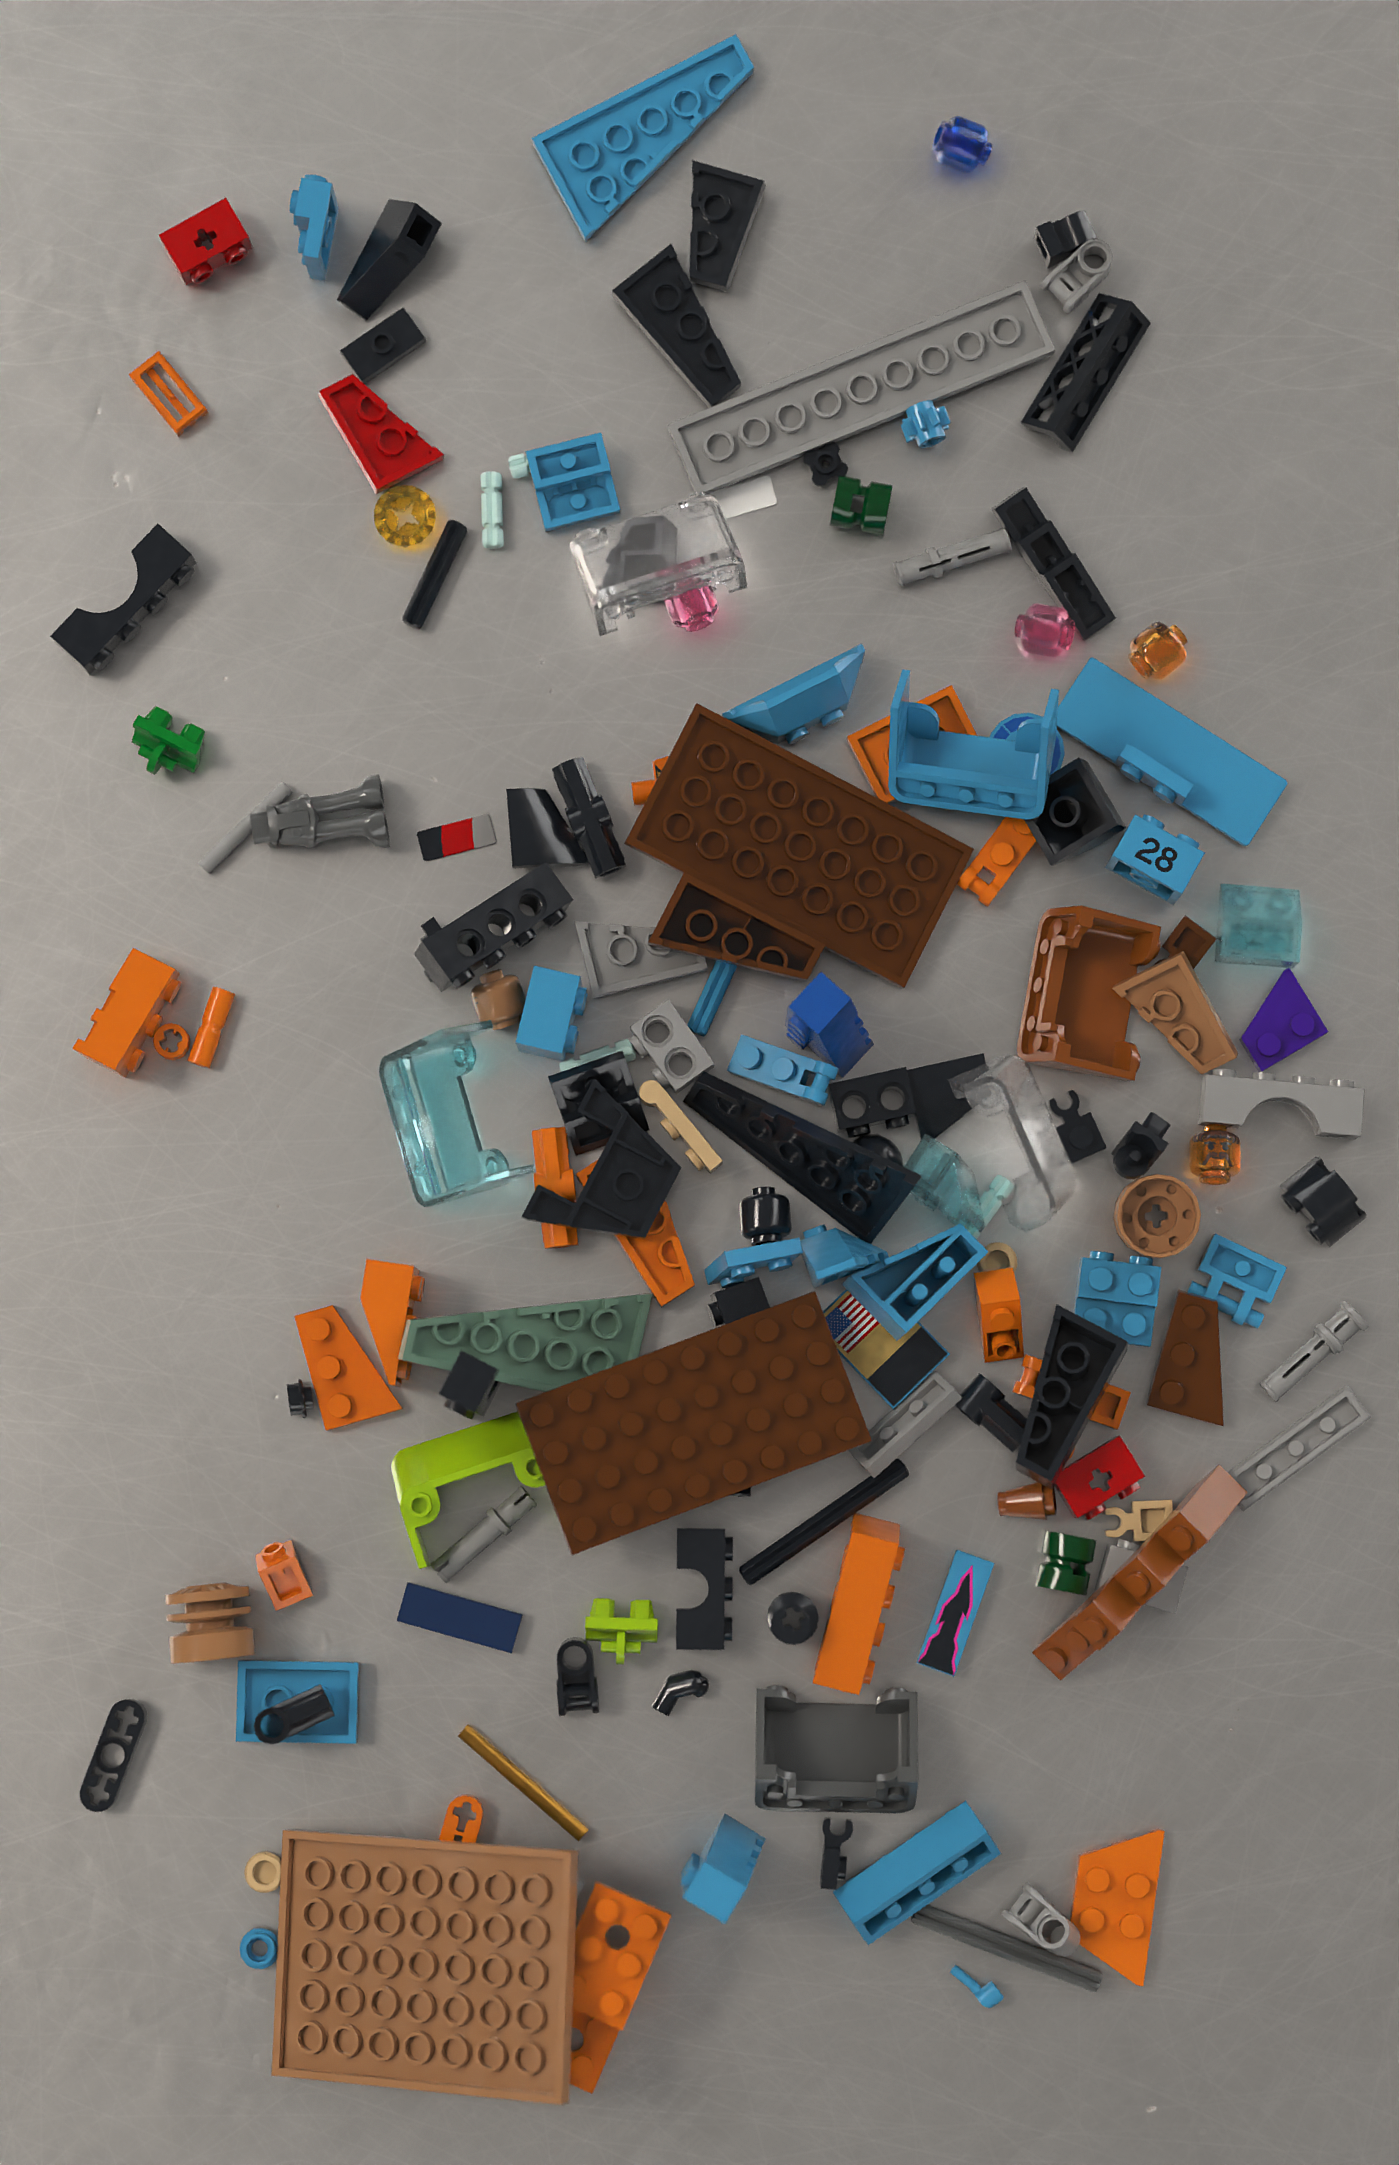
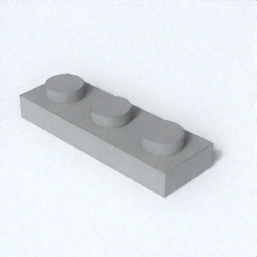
(906, 1423)

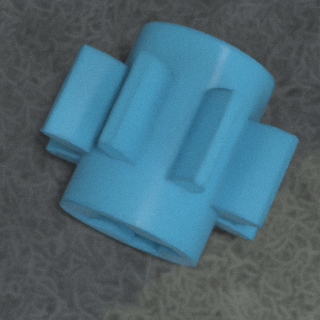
(925, 424)

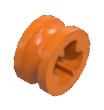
(160, 1037)

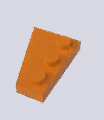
(341, 1372)

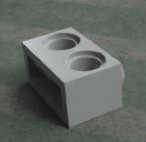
(679, 1042)

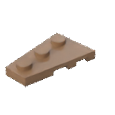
(1180, 1009)

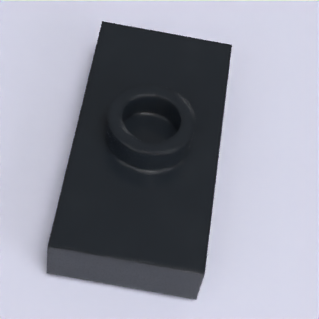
(383, 345)

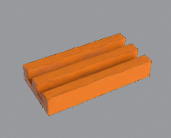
(188, 419)

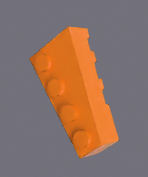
(858, 1604)

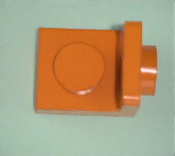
(282, 1574)

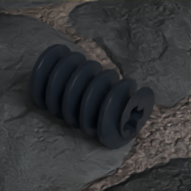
(808, 1622)

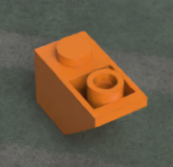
(999, 1314)

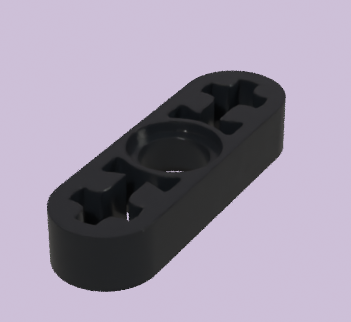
(111, 1787)

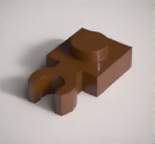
(1189, 938)

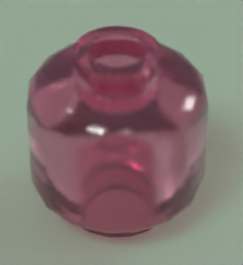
(693, 608)
(1045, 630)

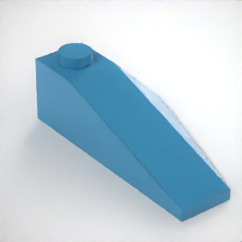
(836, 1254)

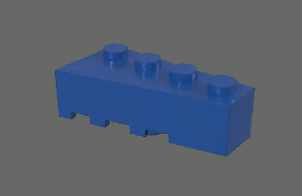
(828, 1025)

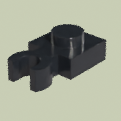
(1077, 1132)

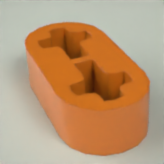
(451, 1820)

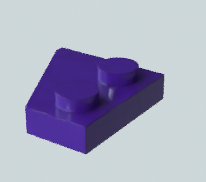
(1282, 1024)

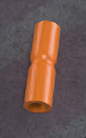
(212, 1023)

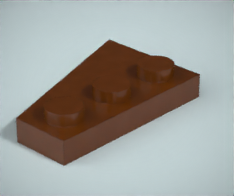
(1190, 1362)

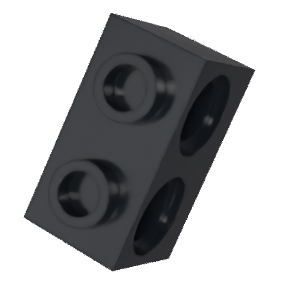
(869, 1091)

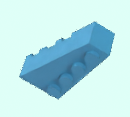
(723, 1868)

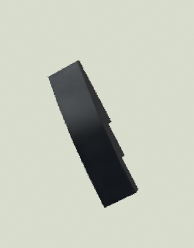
(1053, 562)

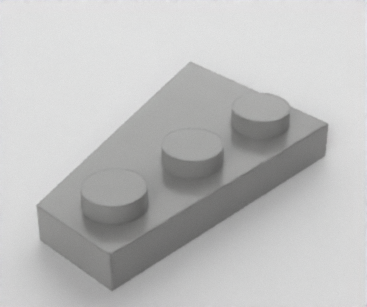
(622, 960)

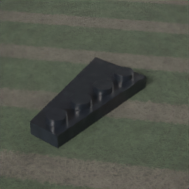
(670, 315)

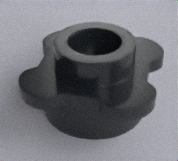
(821, 474)

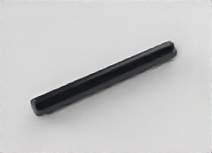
(823, 1522)

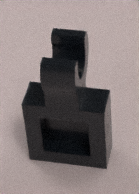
(833, 1865)

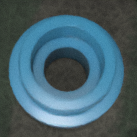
(250, 1957)

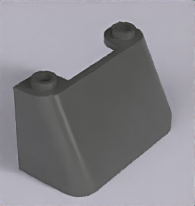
(836, 1753)

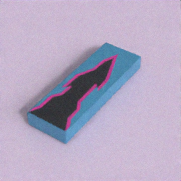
(955, 1613)

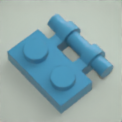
(1243, 1270)

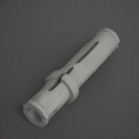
(938, 561)
(483, 1534)

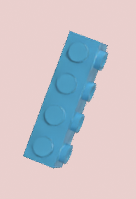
(916, 1872)

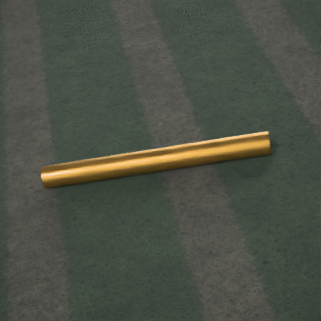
(523, 1782)

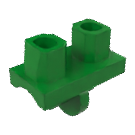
(164, 746)

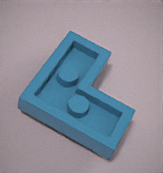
(737, 1264)

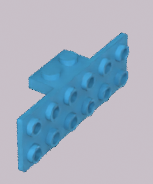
(1169, 752)

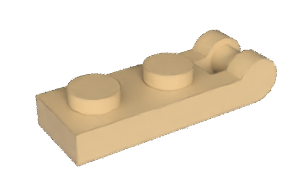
(678, 1125)

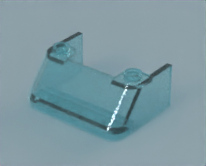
(436, 1118)

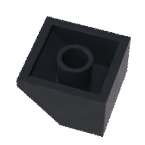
(1074, 814)

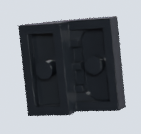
(572, 1085)

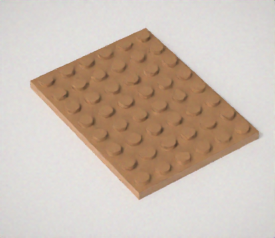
(426, 1965)

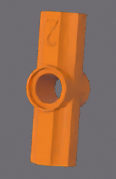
(555, 1175)

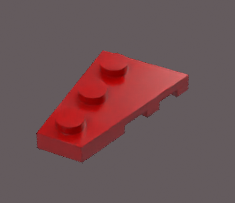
(376, 437)

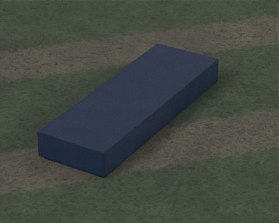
(459, 1617)

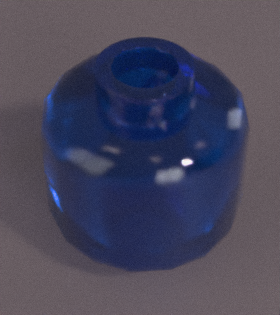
(962, 144)

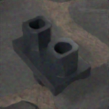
(1140, 1147)

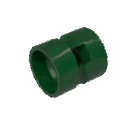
(874, 509)
(1066, 1563)

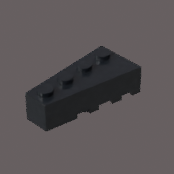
(1070, 1384)

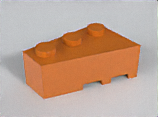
(129, 1013)

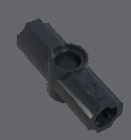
(588, 817)

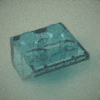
(1258, 926)
(946, 1183)

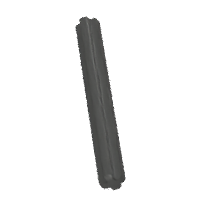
(1008, 1947)

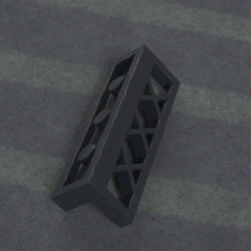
(1093, 371)

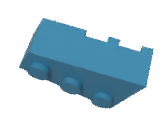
(914, 1280)

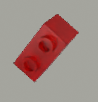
(221, 228)
(1109, 1458)

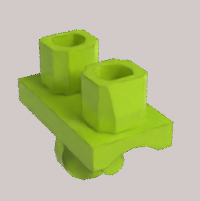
(621, 1634)

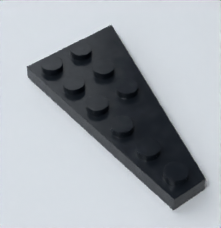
(832, 1172)

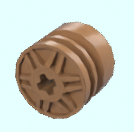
(1173, 1232)
(209, 1624)

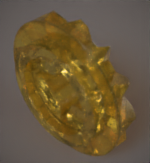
(399, 499)

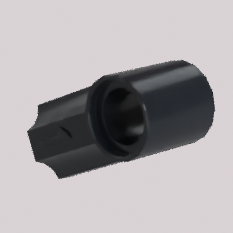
(987, 1407)
(297, 1714)

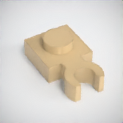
(1143, 1519)

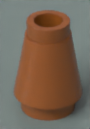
(1028, 1501)

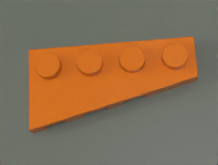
(658, 1256)

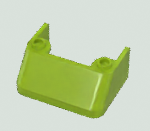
(454, 1457)

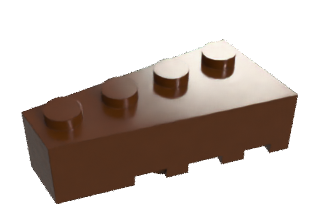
(724, 929)

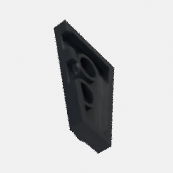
(721, 221)

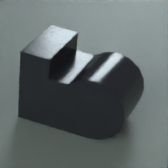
(1063, 237)

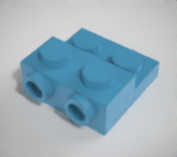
(316, 216)
(1119, 1295)

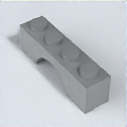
(1331, 1109)

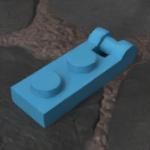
(781, 1070)

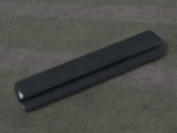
(434, 574)

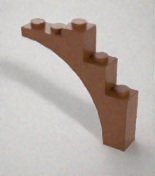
(1142, 1573)

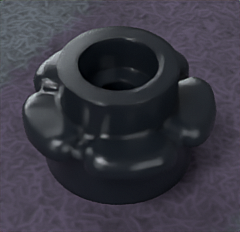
(299, 1398)

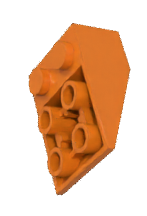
(388, 1303)

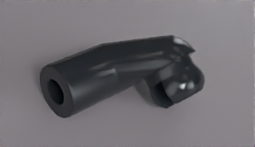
(678, 1686)

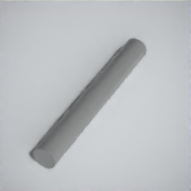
(242, 830)

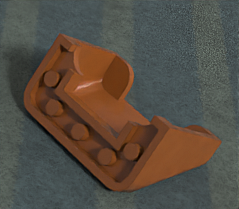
(1069, 1008)

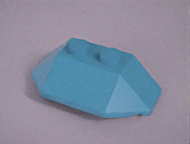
(802, 701)

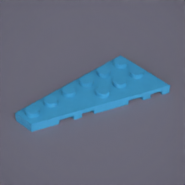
(622, 142)

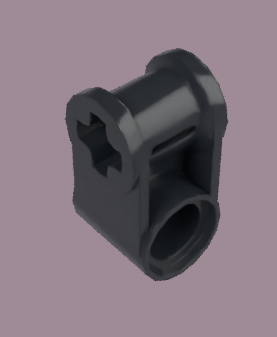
(576, 1680)

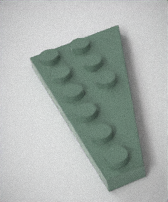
(534, 1344)

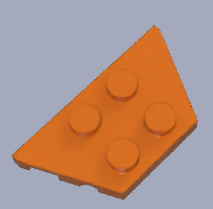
(1117, 1901)

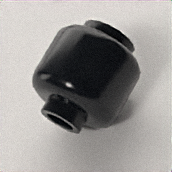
(765, 1216)

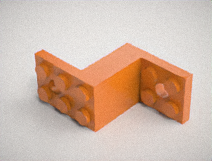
(608, 1976)

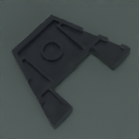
(625, 1183)

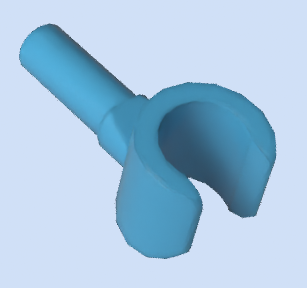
(987, 1995)

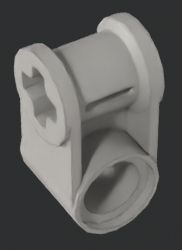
(1074, 279)
(1038, 1919)

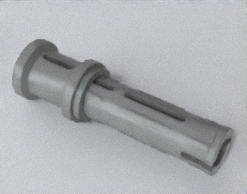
(1332, 1342)

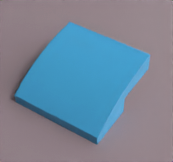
(573, 482)

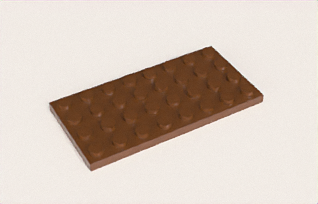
(799, 845)
(692, 1422)

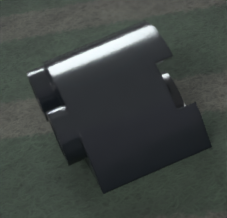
(1324, 1200)

